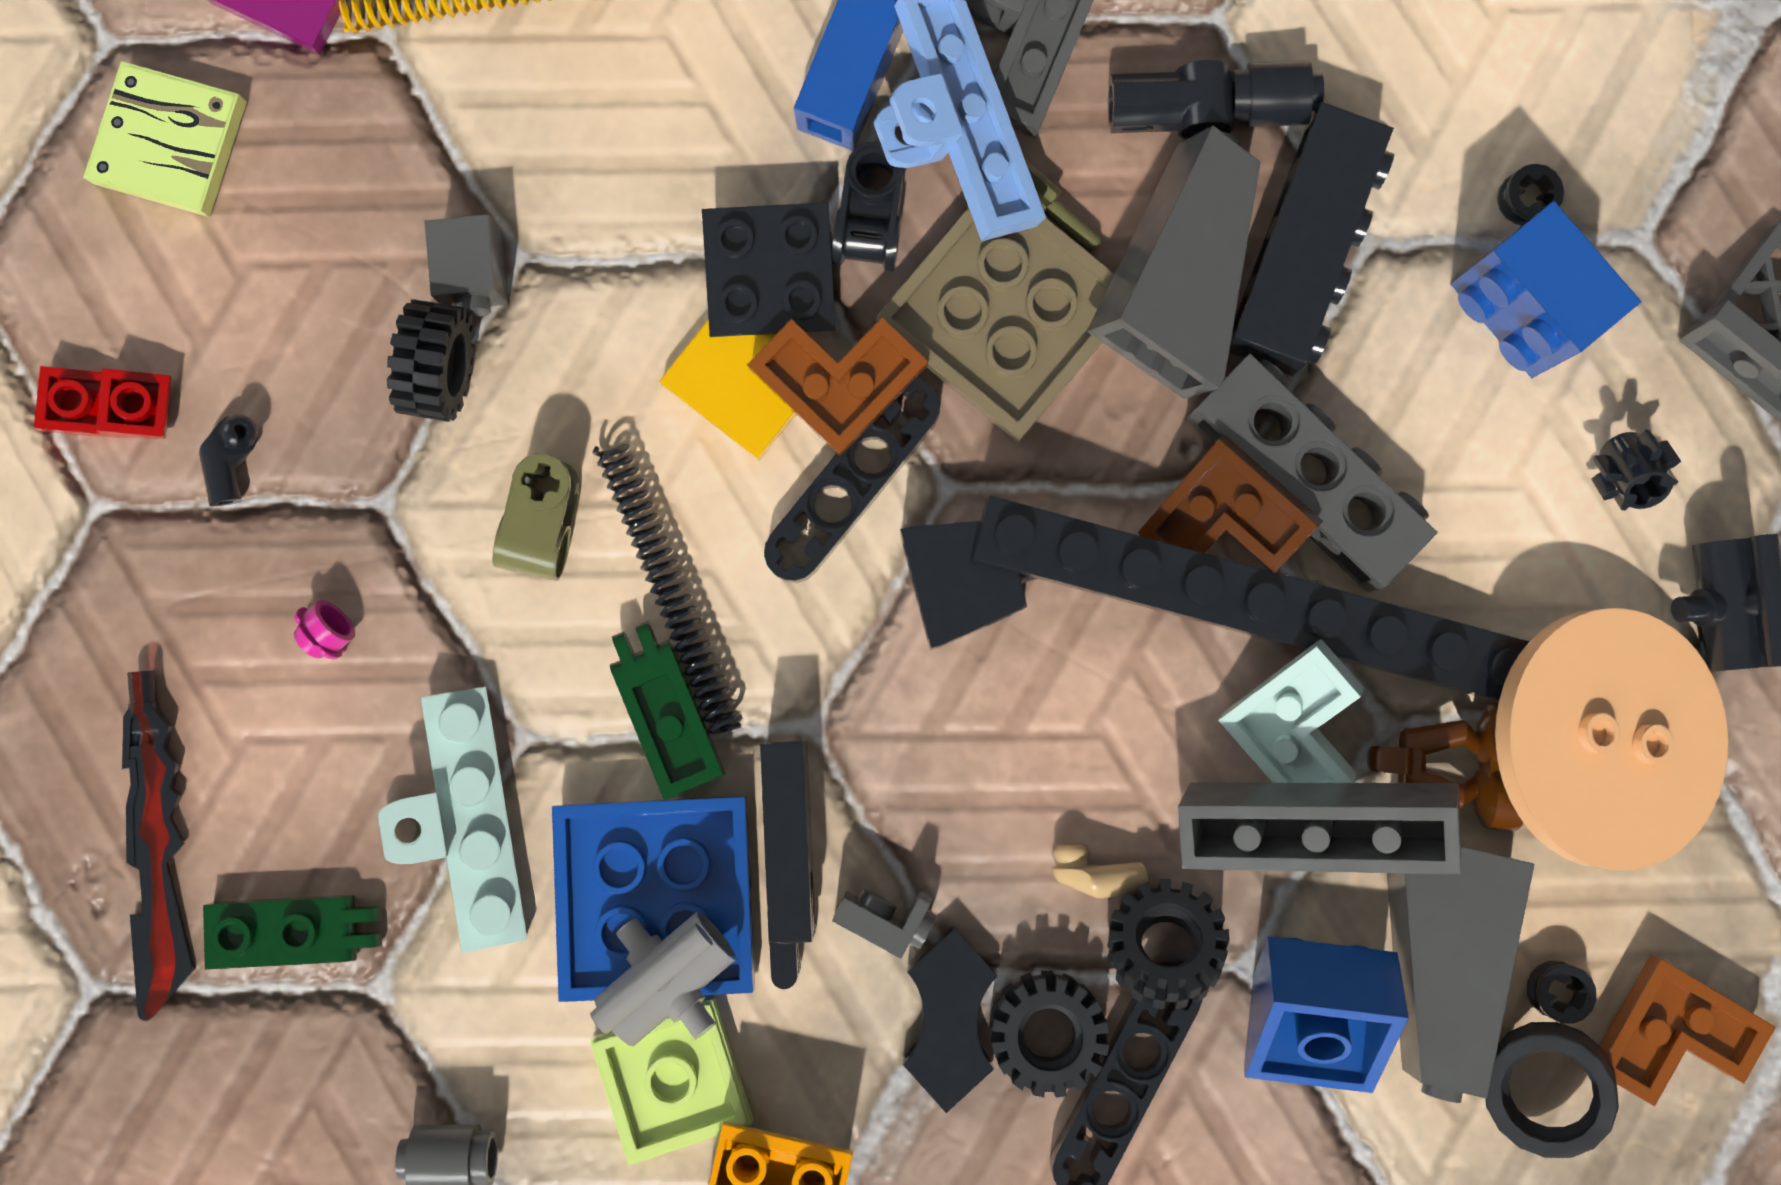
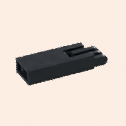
(787, 856)

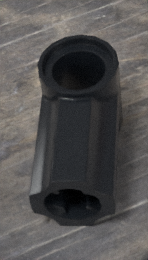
(1179, 101)

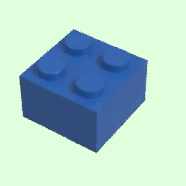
(1544, 293)

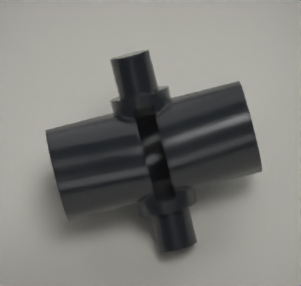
(1736, 602)

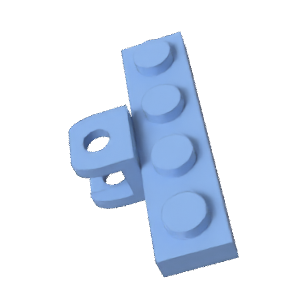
(959, 113)

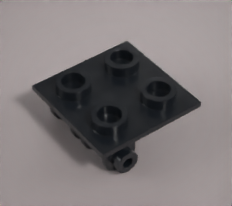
(768, 268)

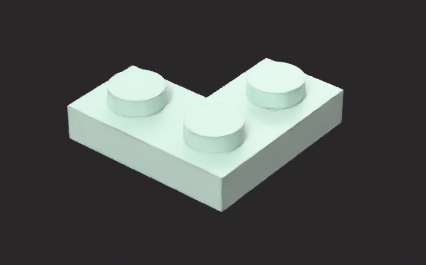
(1282, 718)

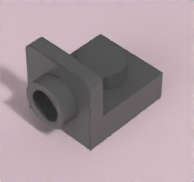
(873, 920)

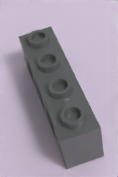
(1398, 520)

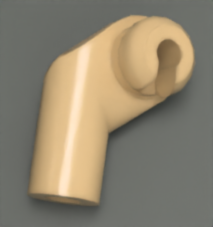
(1095, 880)

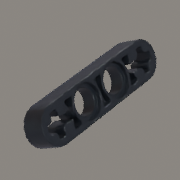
(860, 486)
(1136, 1084)

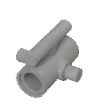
(663, 980)

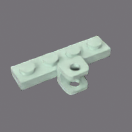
(463, 821)

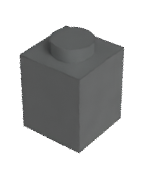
(467, 263)

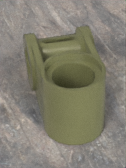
(536, 527)

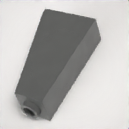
(1184, 267)
(1457, 967)

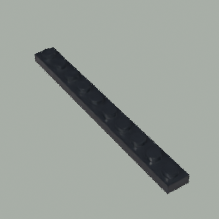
(1243, 598)

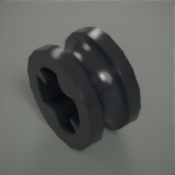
(1509, 192)
(1582, 985)

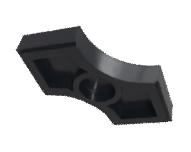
(948, 1052)

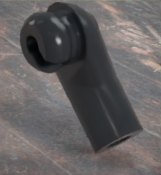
(222, 456)

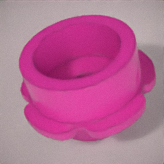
(323, 630)

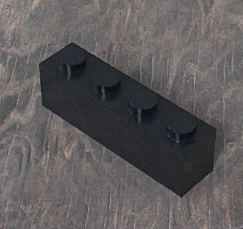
(1310, 239)

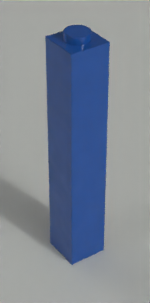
(848, 71)

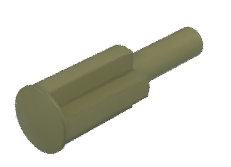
(1059, 213)

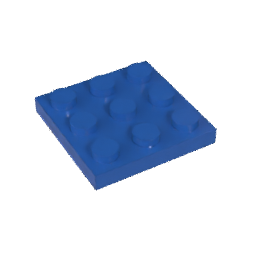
(649, 865)

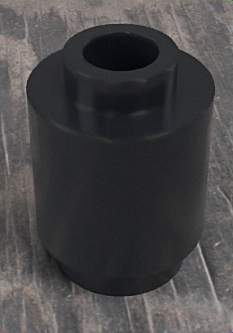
(1276, 93)

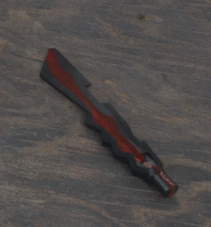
(152, 839)

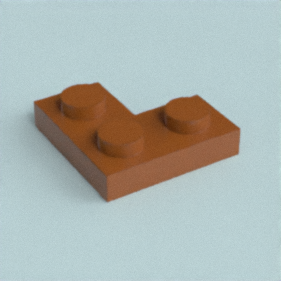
(841, 396)
(1678, 1014)

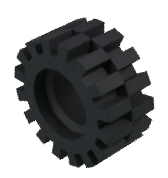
(431, 360)
(1167, 982)
(1056, 1072)

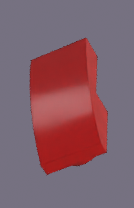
(102, 403)

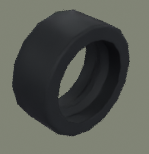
(1537, 1138)

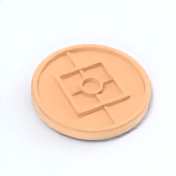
(1612, 739)

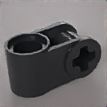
(868, 219)

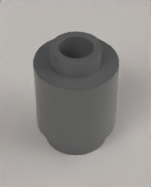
(447, 1155)

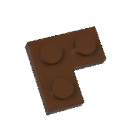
(1237, 496)

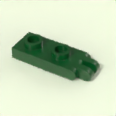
(664, 713)
(286, 931)

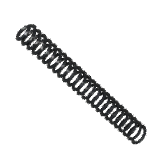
(663, 593)

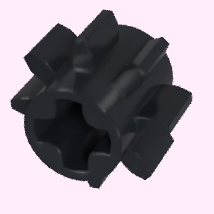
(1635, 470)

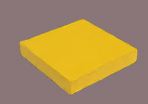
(718, 386)

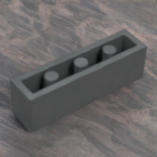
(1321, 827)

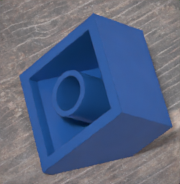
(1324, 1014)

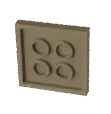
(1003, 317)

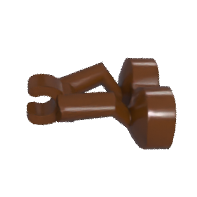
(1486, 785)

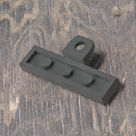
(1034, 54)

